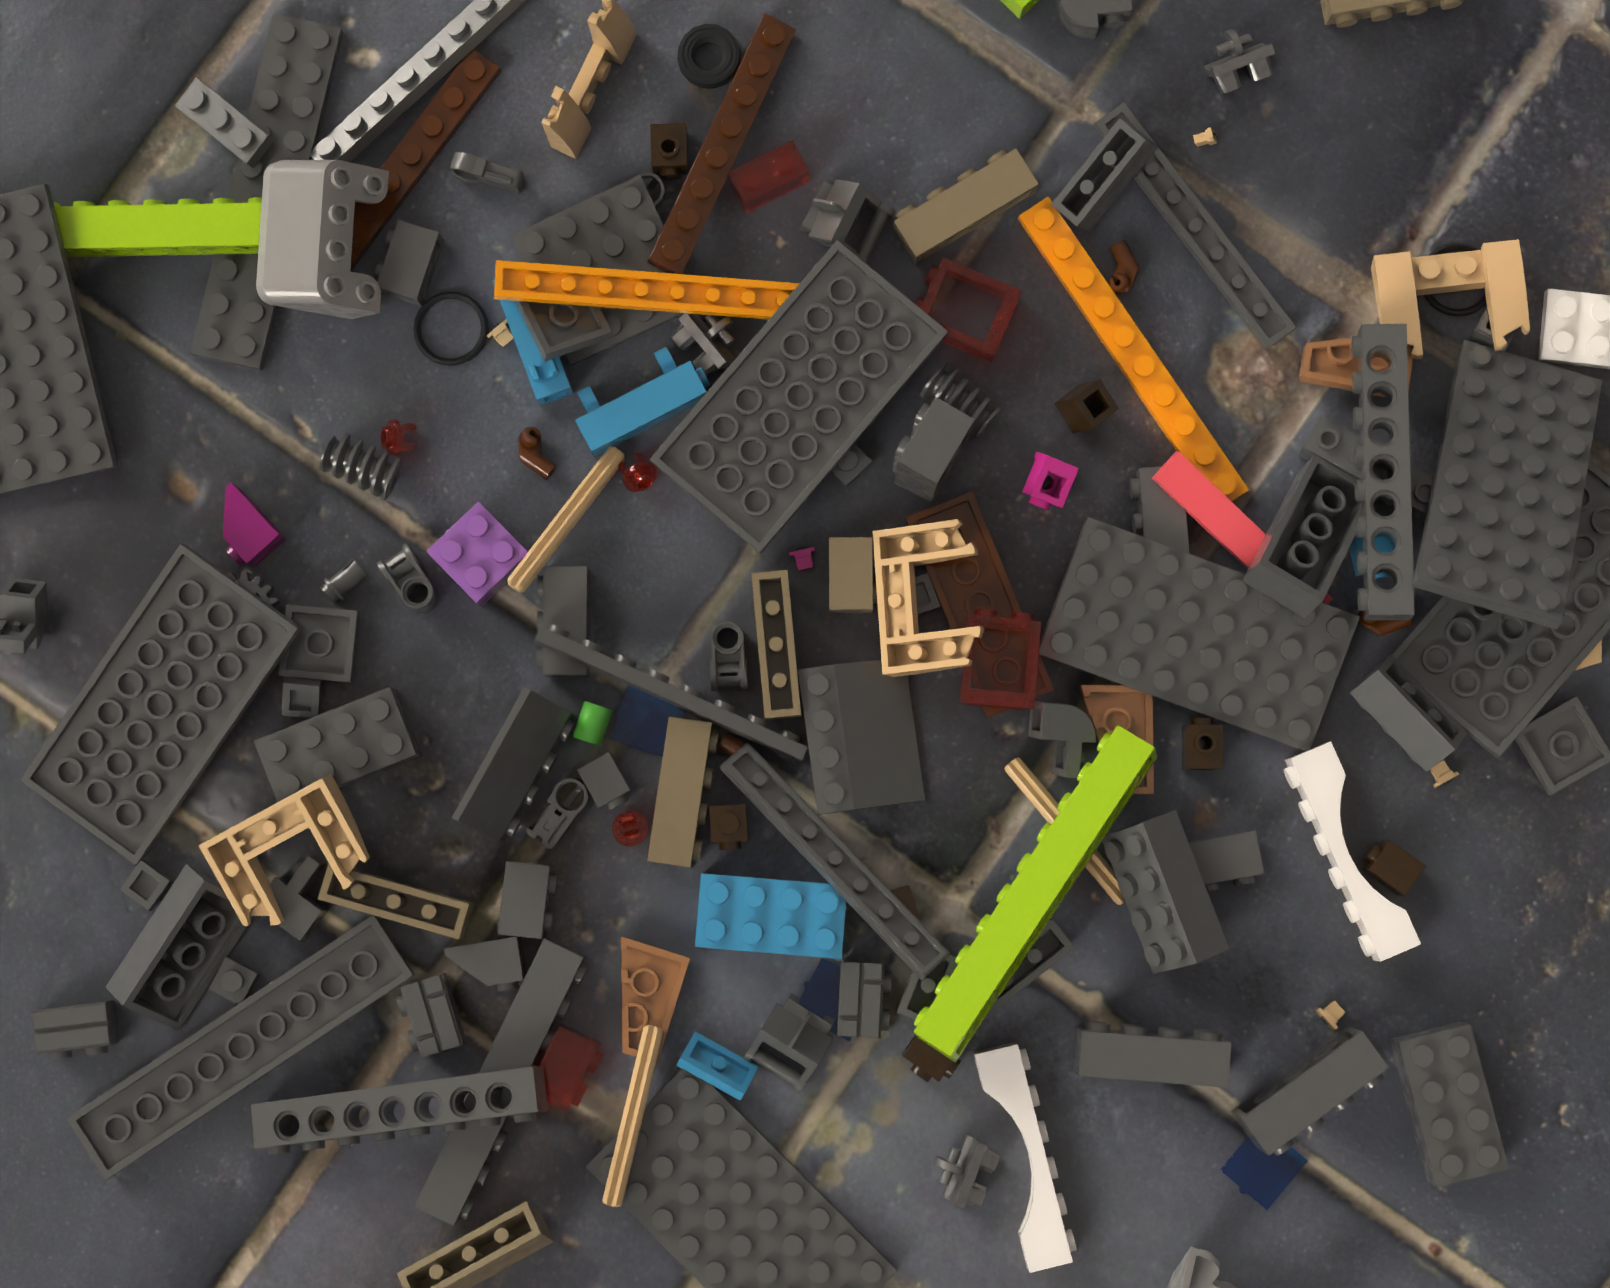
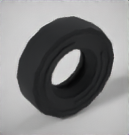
(705, 35)

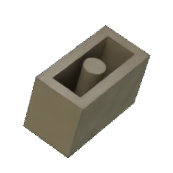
(851, 575)

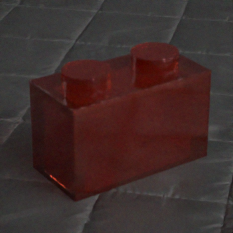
(769, 177)
(566, 1066)

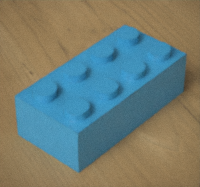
(770, 916)

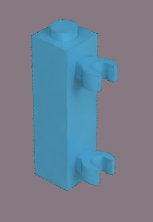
(546, 377)
(642, 407)

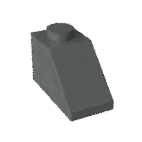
(492, 962)

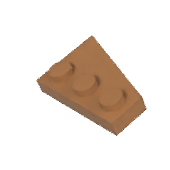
(1332, 364)
(1123, 707)
(649, 990)

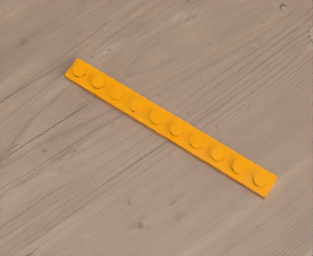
(639, 290)
(1129, 346)

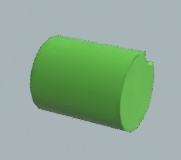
(592, 723)

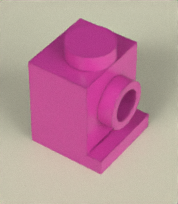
(1060, 476)

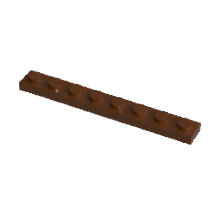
(423, 145)
(721, 145)

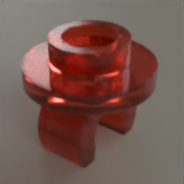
(392, 437)
(640, 475)
(630, 828)

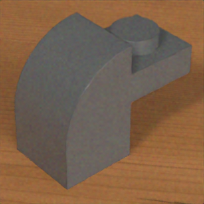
(1085, 16)
(22, 615)
(1068, 728)
(298, 909)

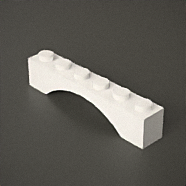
(1320, 781)
(1042, 1229)

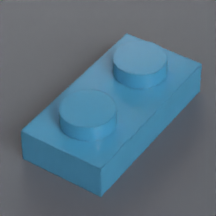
(717, 1066)

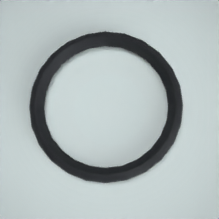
(1443, 309)
(450, 361)

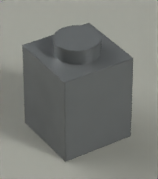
(605, 782)

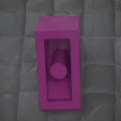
(247, 529)

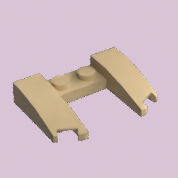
(612, 40)
(1495, 268)
(895, 555)
(235, 850)

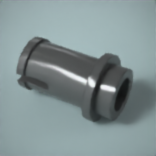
(343, 581)

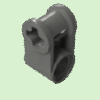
(406, 574)
(728, 660)

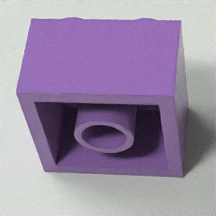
(478, 554)

